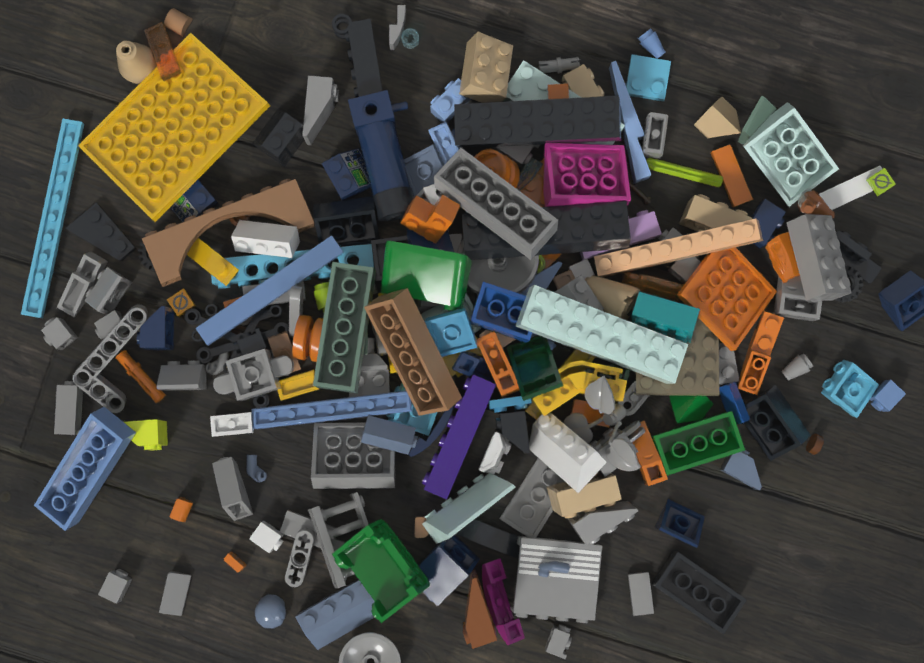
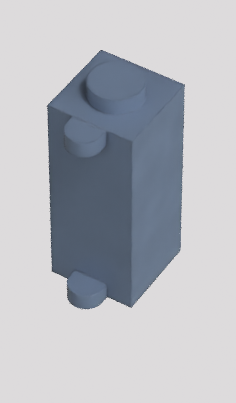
(389, 435)

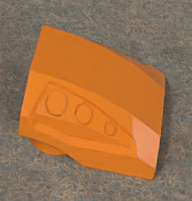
(783, 257)

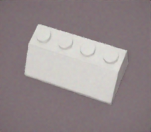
(564, 451)

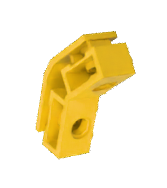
(577, 383)

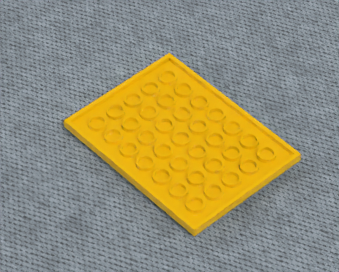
(173, 128)

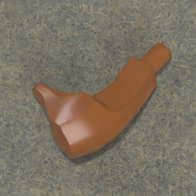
(814, 204)

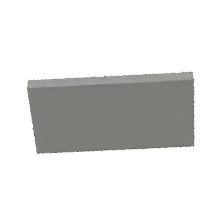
(531, 502)

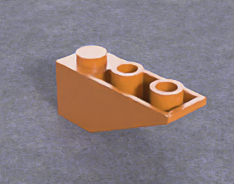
(649, 459)

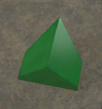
(689, 407)

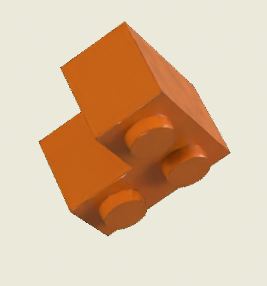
(429, 219)

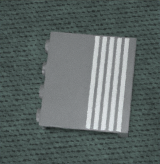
(560, 593)

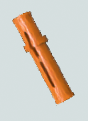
(134, 369)

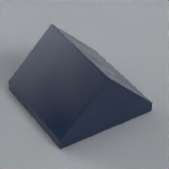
(680, 523)

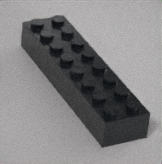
(538, 122)
(579, 230)

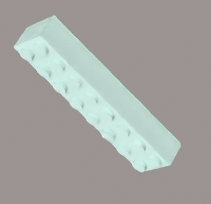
(601, 335)

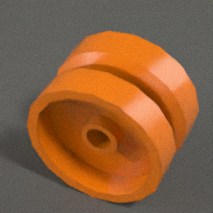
(501, 165)
(307, 338)

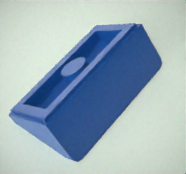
(733, 402)

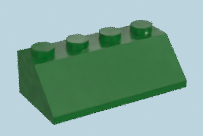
(698, 442)

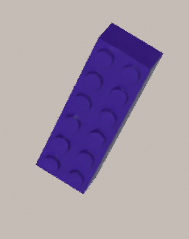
(459, 437)

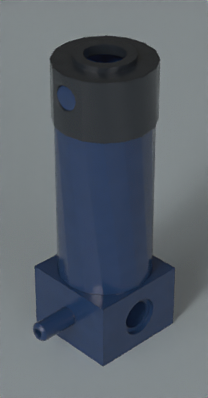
(382, 153)

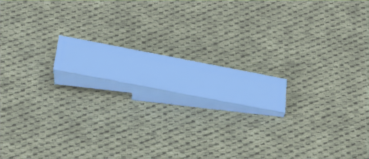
(632, 130)

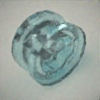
(415, 35)

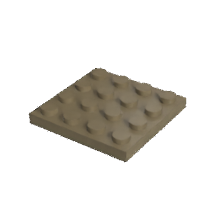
(698, 370)

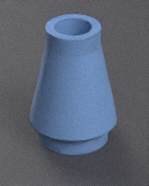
(651, 43)

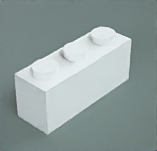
(265, 238)

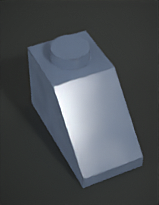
(742, 468)

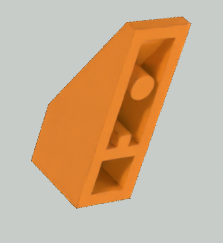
(498, 364)

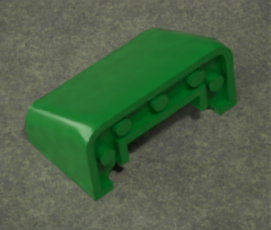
(427, 273)
(382, 568)

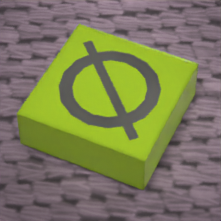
(880, 182)

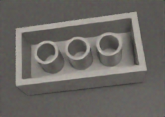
(819, 257)

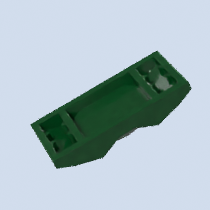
(534, 367)

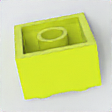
(149, 433)

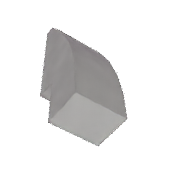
(80, 282)

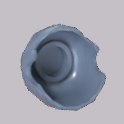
(270, 611)

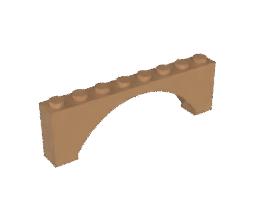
(170, 246)

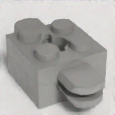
(253, 374)
(630, 434)

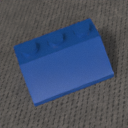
(498, 311)

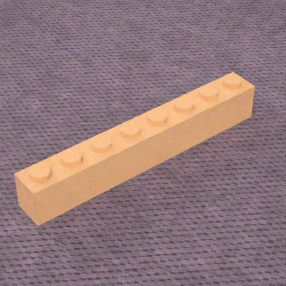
(679, 248)

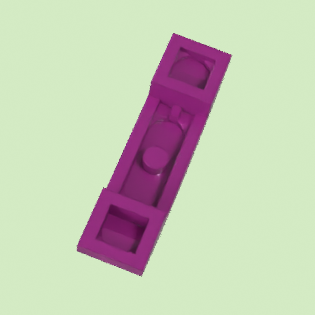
(498, 603)

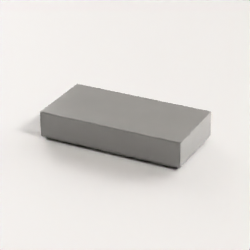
(640, 593)

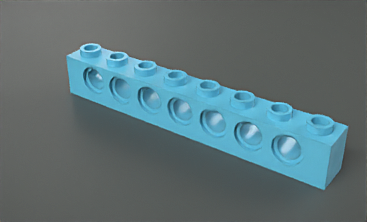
(263, 262)

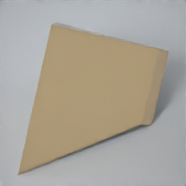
(719, 120)

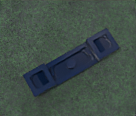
(474, 364)
(421, 444)

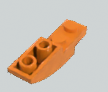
(759, 352)

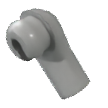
(217, 366)

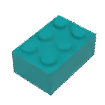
(665, 316)

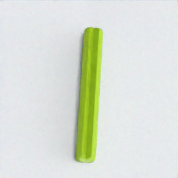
(684, 172)

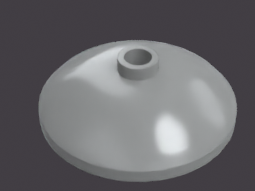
(370, 646)

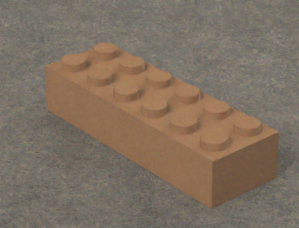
(413, 352)

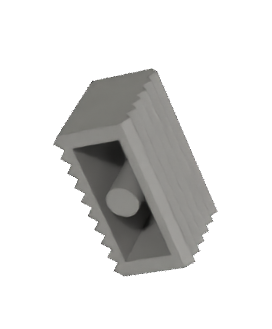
(654, 135)

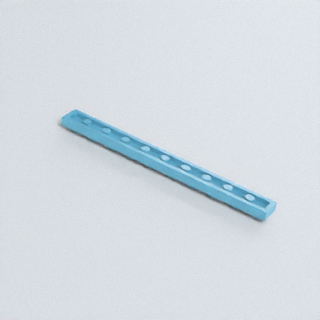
(52, 218)

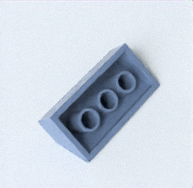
(336, 614)

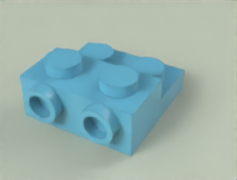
(849, 387)
(422, 423)

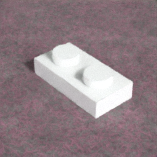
(231, 424)

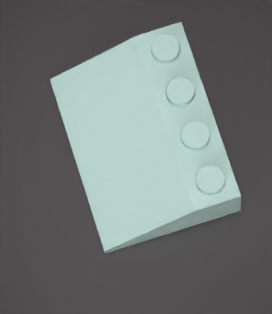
(789, 154)
(466, 506)

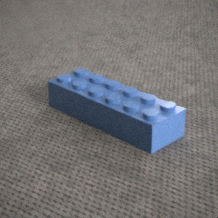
(84, 468)

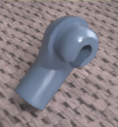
(253, 470)
(555, 566)

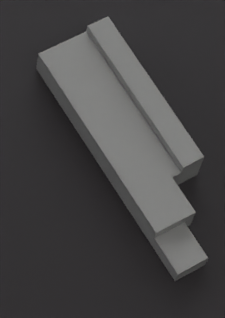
(295, 522)

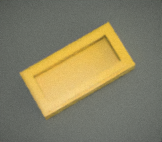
(297, 385)

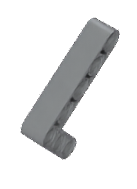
(106, 355)

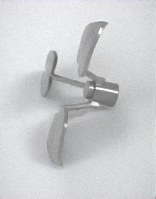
(600, 397)

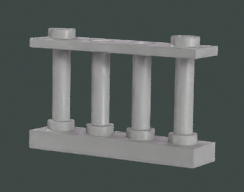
(326, 535)

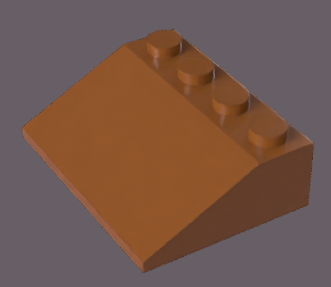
(478, 623)

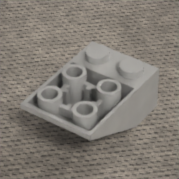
(791, 301)
(593, 524)

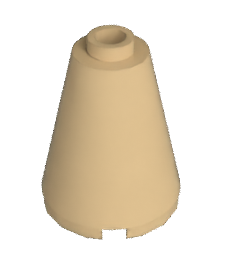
(134, 61)
(614, 296)

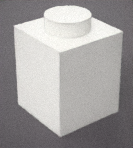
(267, 537)

